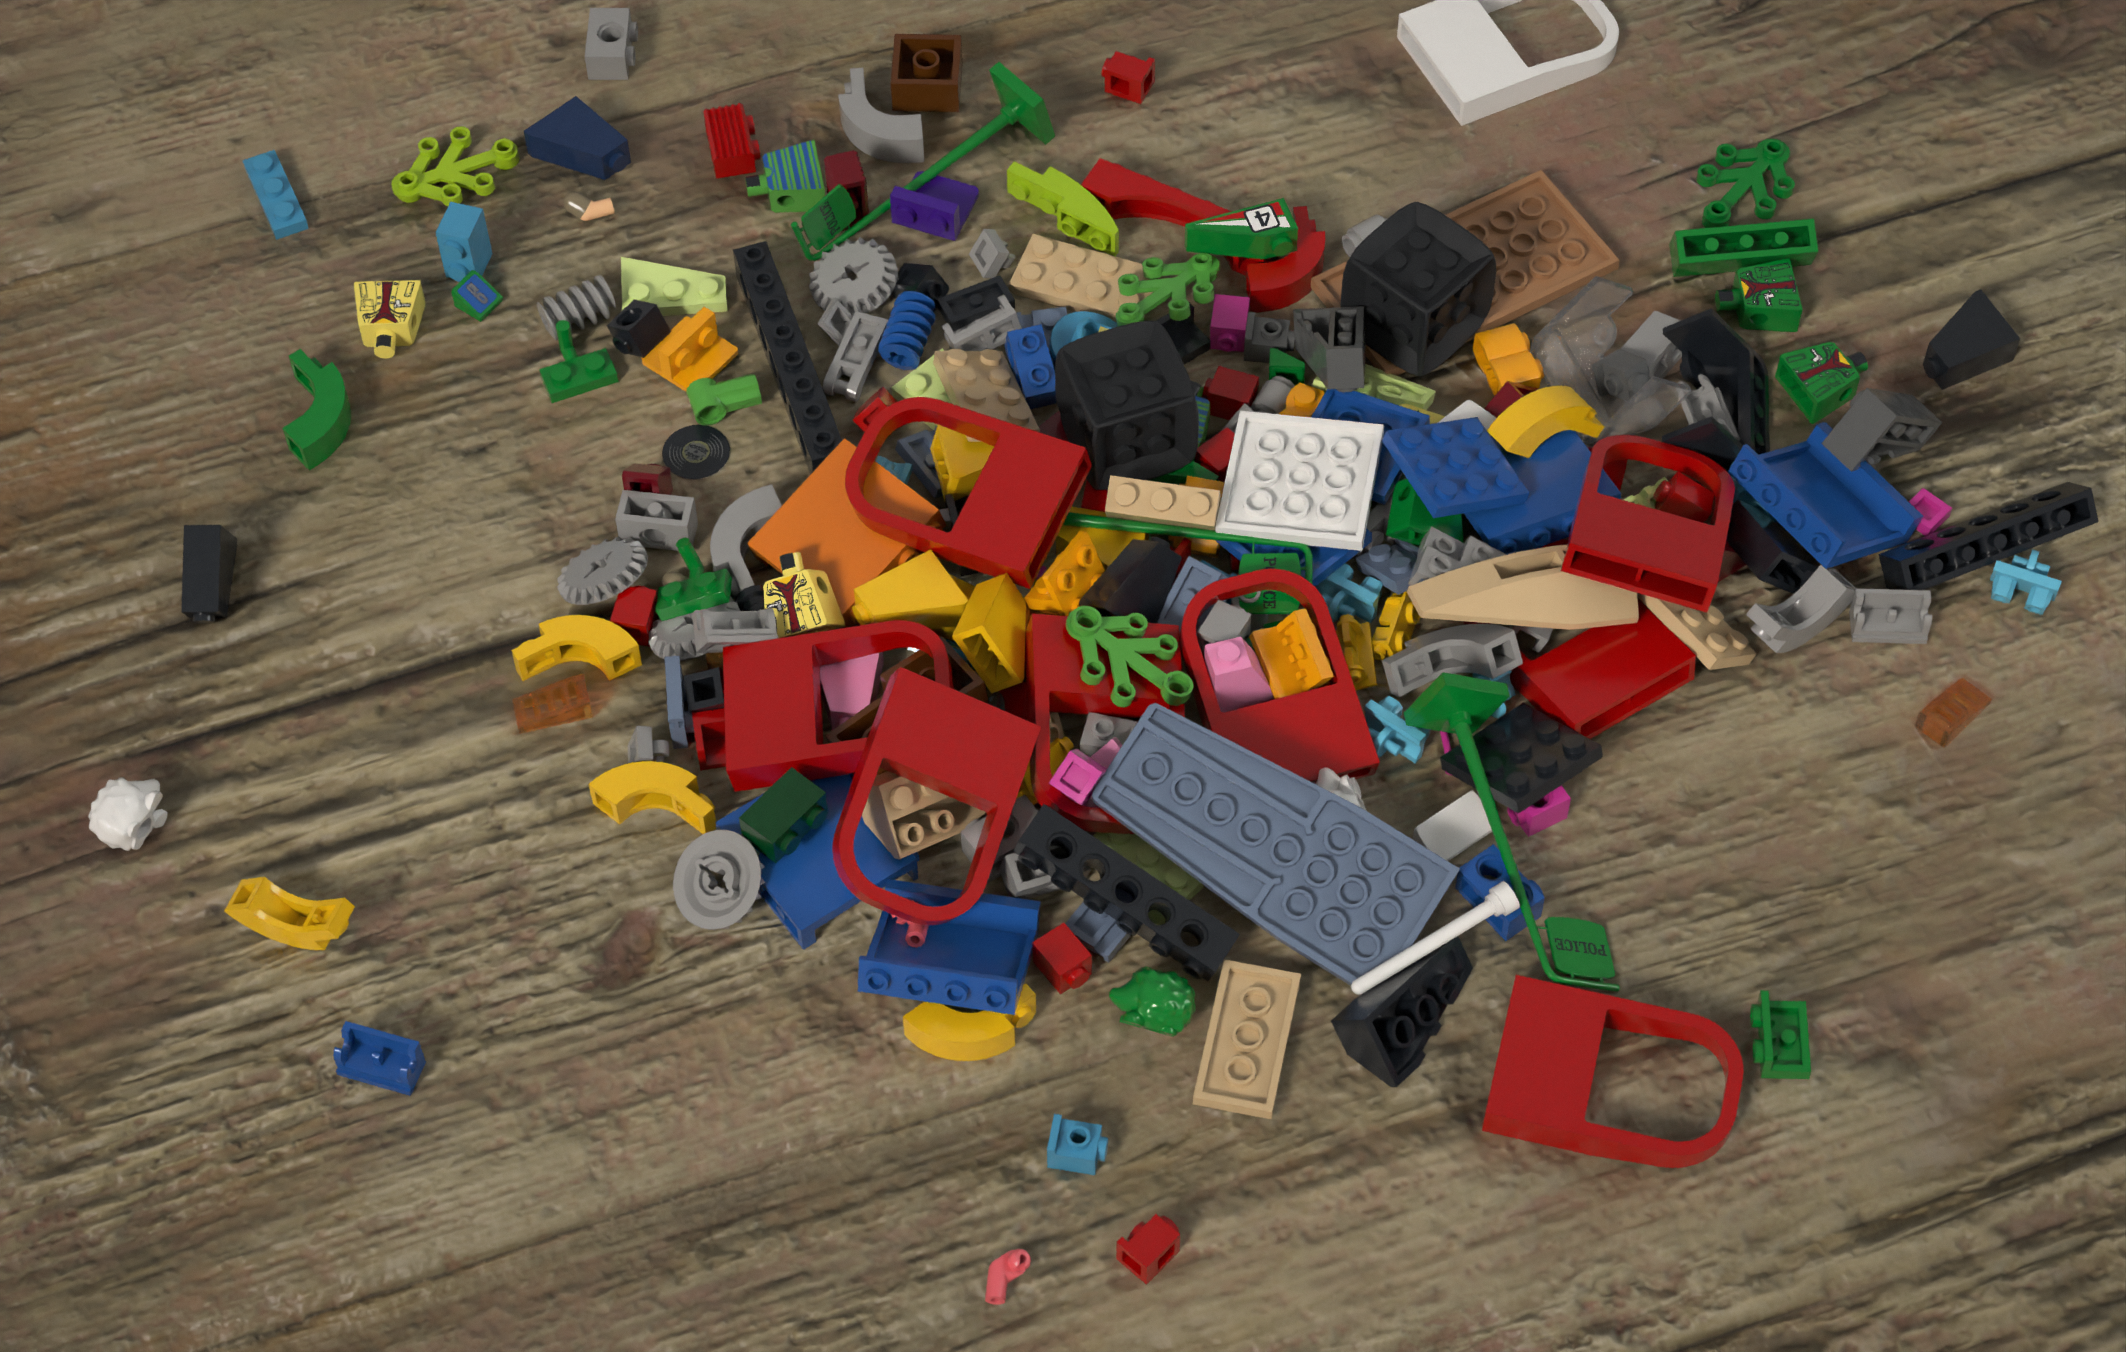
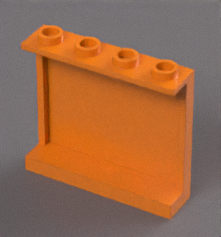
(832, 537)

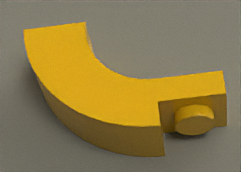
(1540, 416)
(578, 639)
(650, 786)
(287, 917)
(967, 1035)

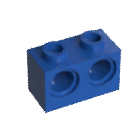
(1032, 365)
(1475, 887)

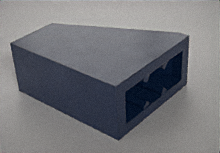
(578, 141)

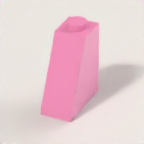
(1236, 674)
(850, 686)

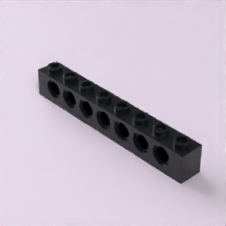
(786, 353)

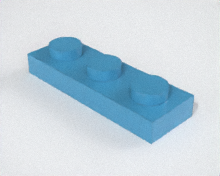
(275, 194)

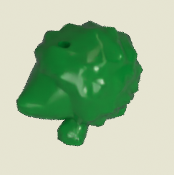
(1155, 1001)

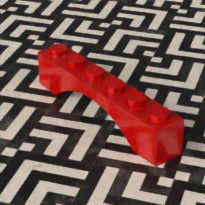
(1139, 196)

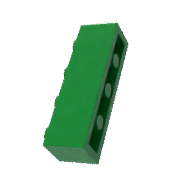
(1742, 246)

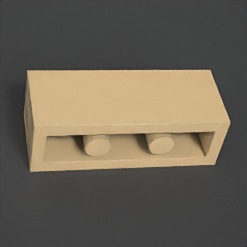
(1162, 503)

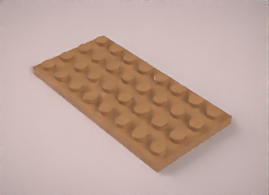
(1538, 250)

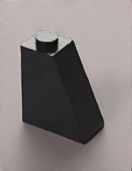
(1970, 343)
(1769, 549)
(207, 572)
(1135, 581)

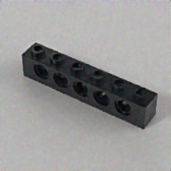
(1989, 537)
(1117, 872)

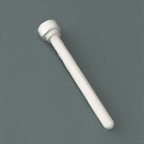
(1499, 901)

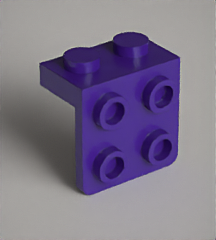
(935, 207)

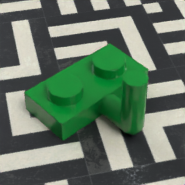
(576, 373)
(697, 592)

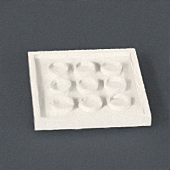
(1300, 480)

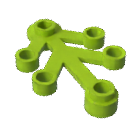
(415, 183)

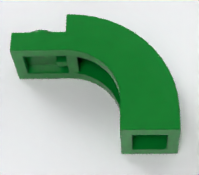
(327, 421)

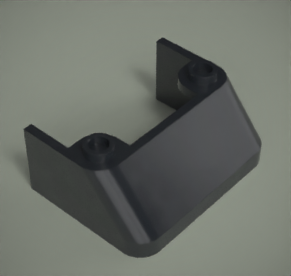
(1740, 373)

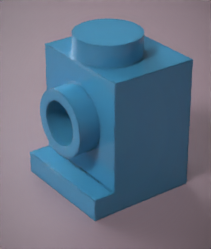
(1071, 1156)

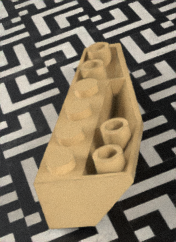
(1524, 591)
(915, 817)

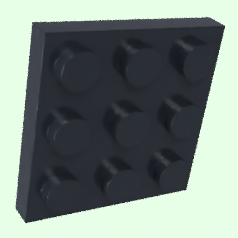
(1525, 756)

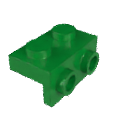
(1782, 1038)

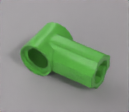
(713, 400)

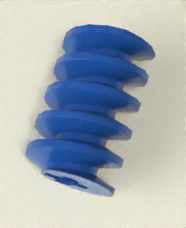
(907, 330)

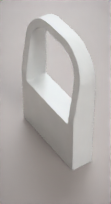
(1478, 67)

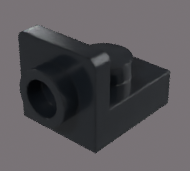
(920, 279)

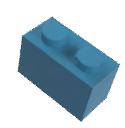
(463, 241)

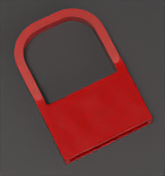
(1012, 506)
(1646, 546)
(1605, 672)
(1056, 686)
(777, 706)
(1297, 730)
(952, 748)
(1550, 1064)

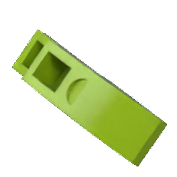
(1076, 208)

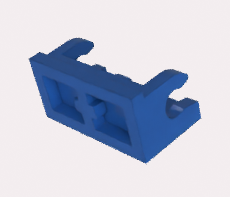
(379, 1058)

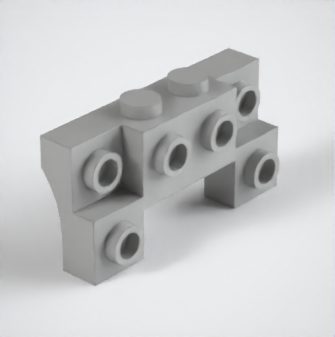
(1443, 553)

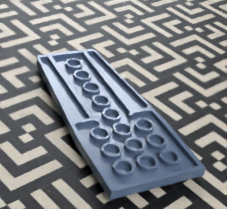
(1274, 844)

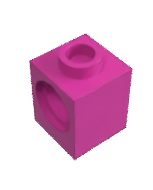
(1229, 322)
(1078, 776)
(1552, 810)

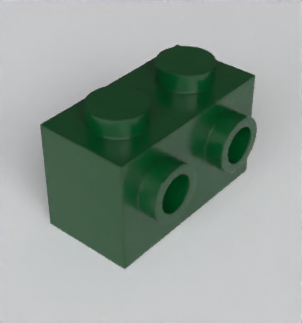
(784, 815)

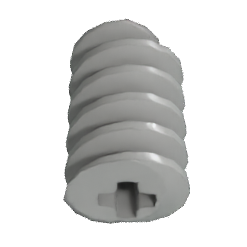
(577, 305)

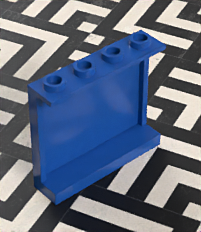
(1554, 484)
(1825, 504)
(805, 884)
(964, 962)

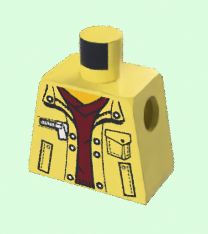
(389, 313)
(801, 599)

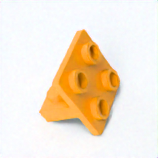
(691, 351)
(1067, 577)
(1292, 655)

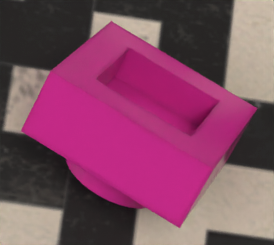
(1933, 510)

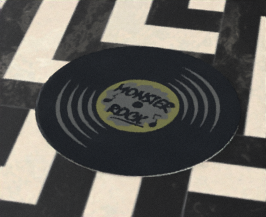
(696, 452)

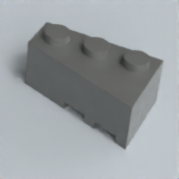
(1333, 344)
(1880, 425)

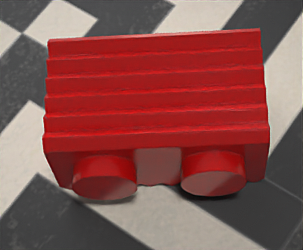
(730, 140)

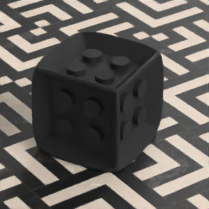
(1420, 287)
(1127, 402)

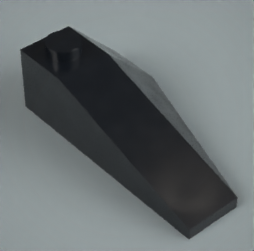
(1396, 1018)

